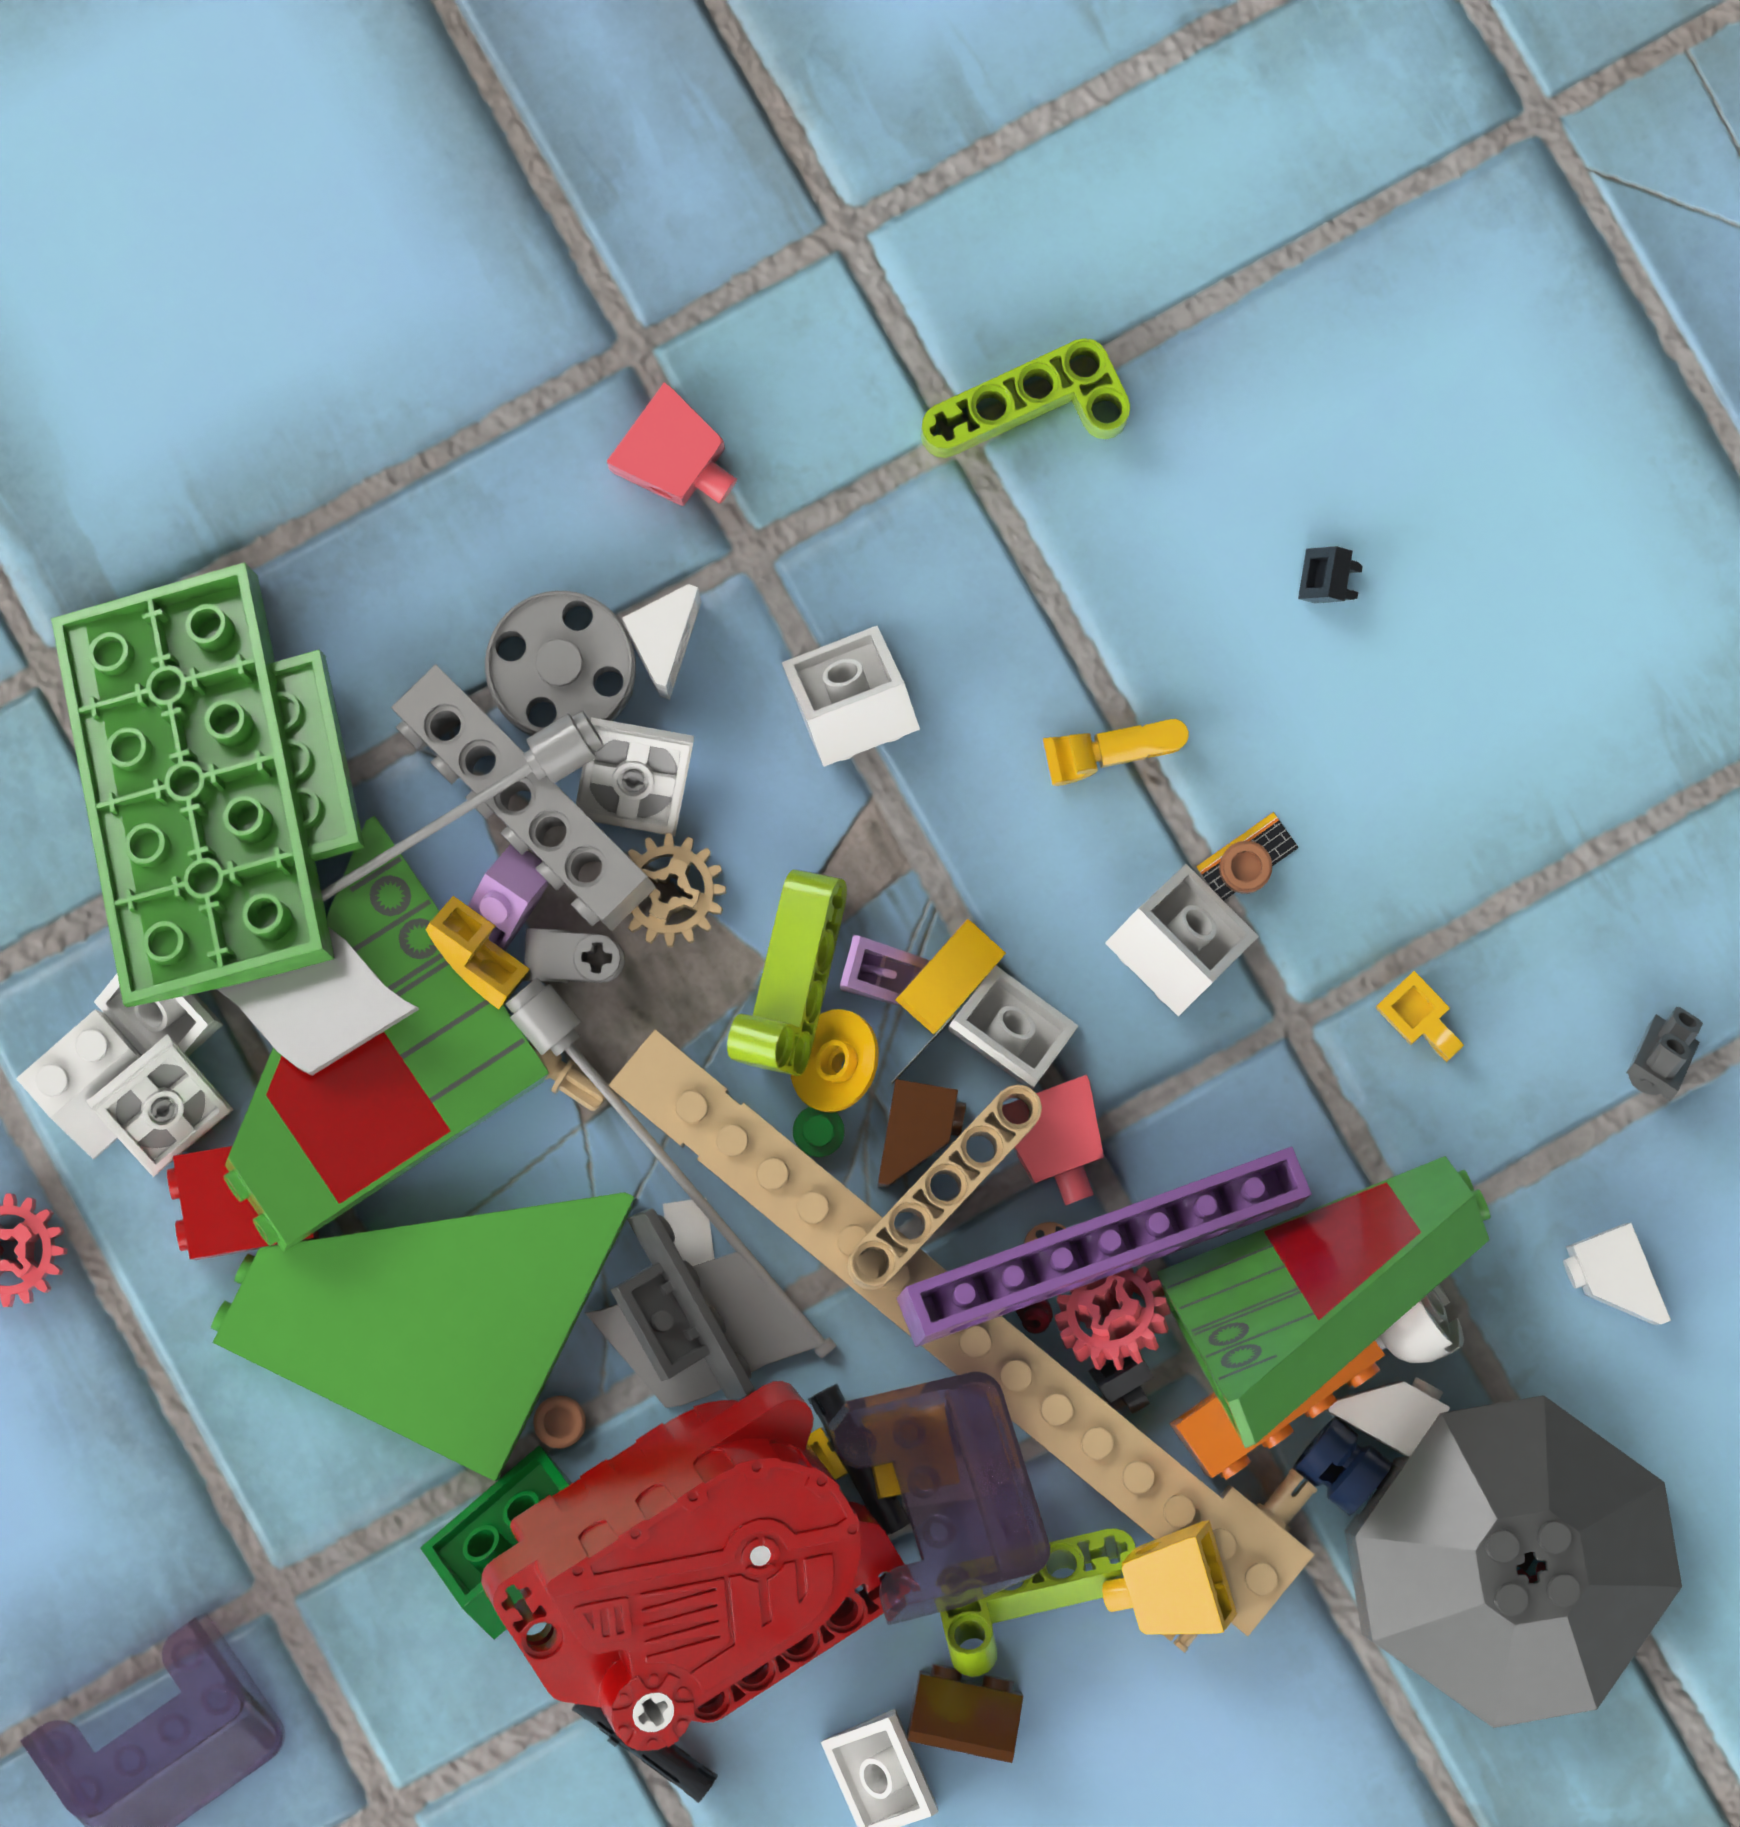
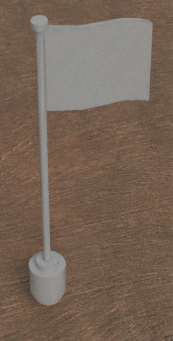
(341, 1003)
(756, 1311)

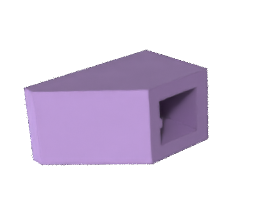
(509, 894)

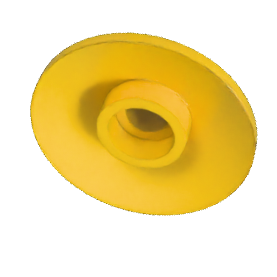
(838, 1038)

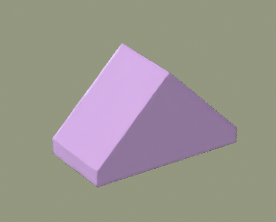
(878, 970)

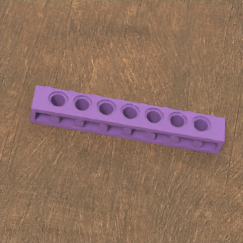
(1103, 1246)

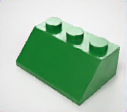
(484, 1532)

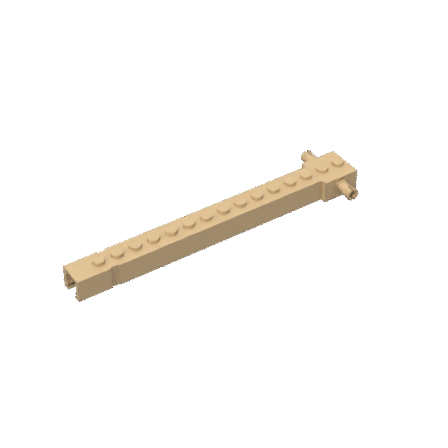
(1038, 1391)

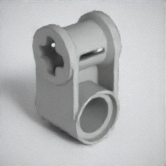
(562, 956)

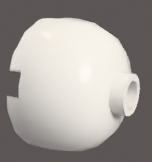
(1424, 1331)

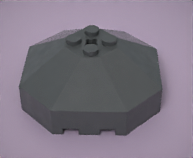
(1444, 1546)

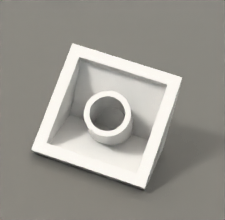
(662, 635)
(182, 1018)
(1012, 1027)
(880, 1773)

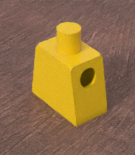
(1175, 1584)

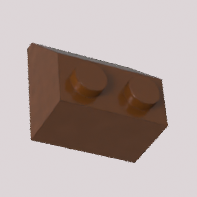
(918, 1127)
(965, 1714)

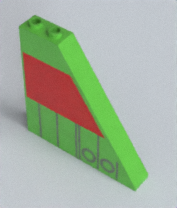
(391, 1103)
(1314, 1291)

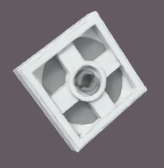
(636, 777)
(160, 1105)

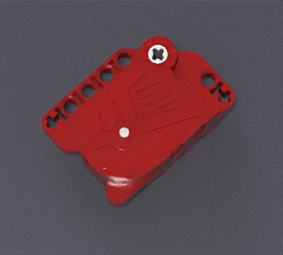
(691, 1569)

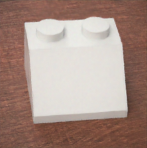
(851, 696)
(1181, 939)
(74, 1073)

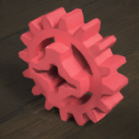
(27, 1234)
(1116, 1319)

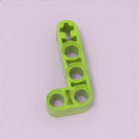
(1021, 408)
(793, 976)
(1036, 1595)

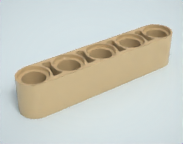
(956, 1164)

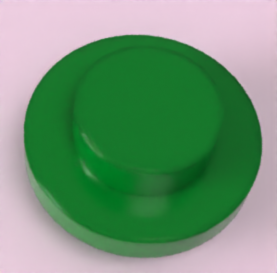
(818, 1132)

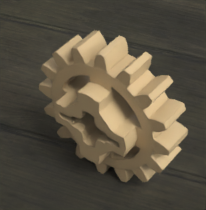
(677, 868)

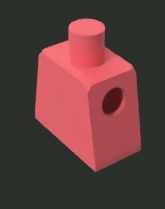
(672, 452)
(1061, 1139)

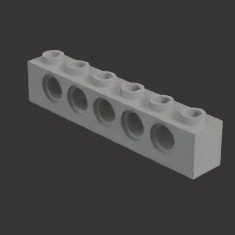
(621, 882)

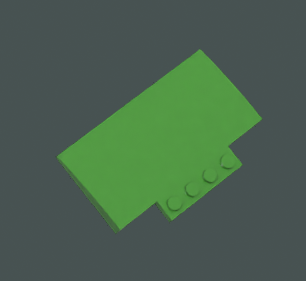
(205, 784)

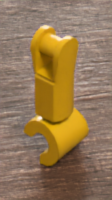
(1076, 756)

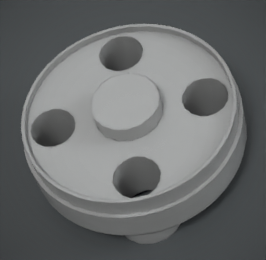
(558, 661)

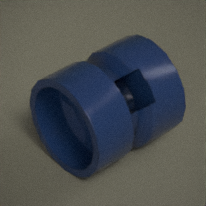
(1342, 1465)

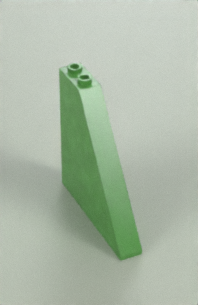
(429, 1322)

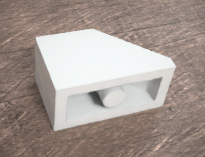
(1616, 1273)
(1392, 1412)

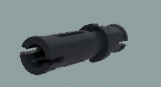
(887, 1510)
(668, 1761)

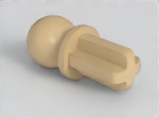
(571, 1080)

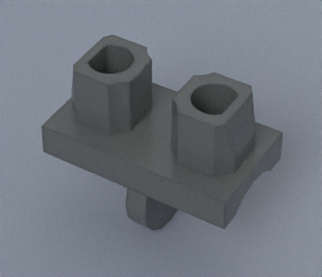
(1665, 1054)

